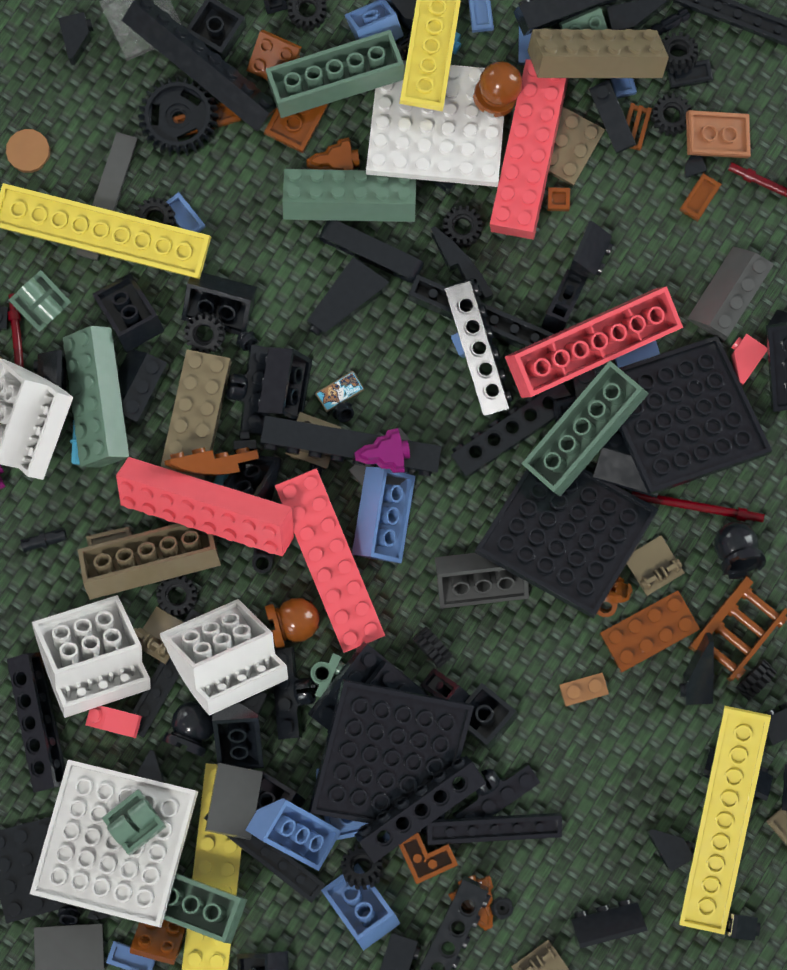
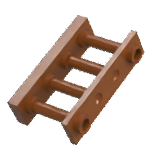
(730, 608)

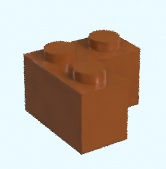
(424, 864)

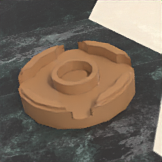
(27, 150)

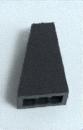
(347, 296)

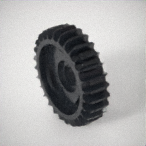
(171, 103)

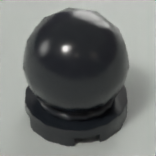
(738, 549)
(190, 727)

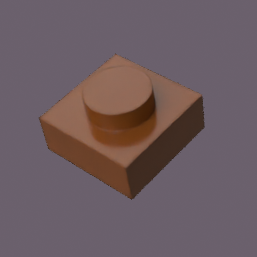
(558, 199)

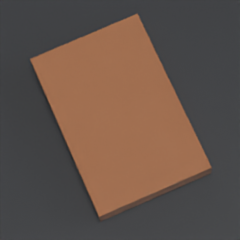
(718, 134)

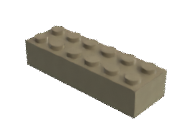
(597, 53)
(197, 405)
(146, 559)

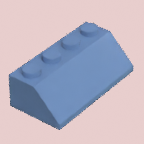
(383, 516)
(294, 832)

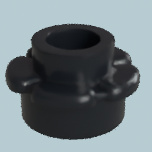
(246, 339)
(343, 412)
(508, 909)
(68, 915)

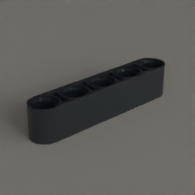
(371, 250)

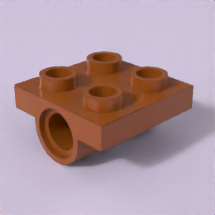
(271, 51)
(158, 943)

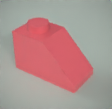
(746, 356)
(114, 721)

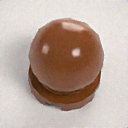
(498, 88)
(294, 620)

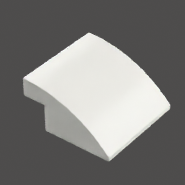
(29, 419)
(91, 655)
(224, 656)

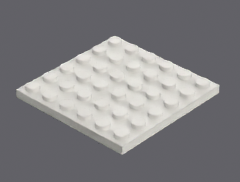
(434, 144)
(87, 865)

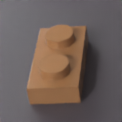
(583, 689)

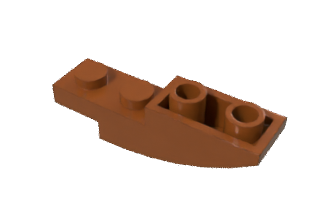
(204, 463)

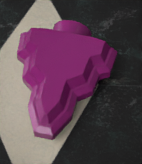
(386, 452)

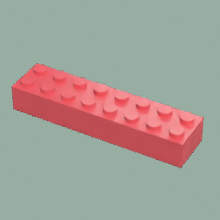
(528, 154)
(593, 342)
(205, 506)
(330, 561)

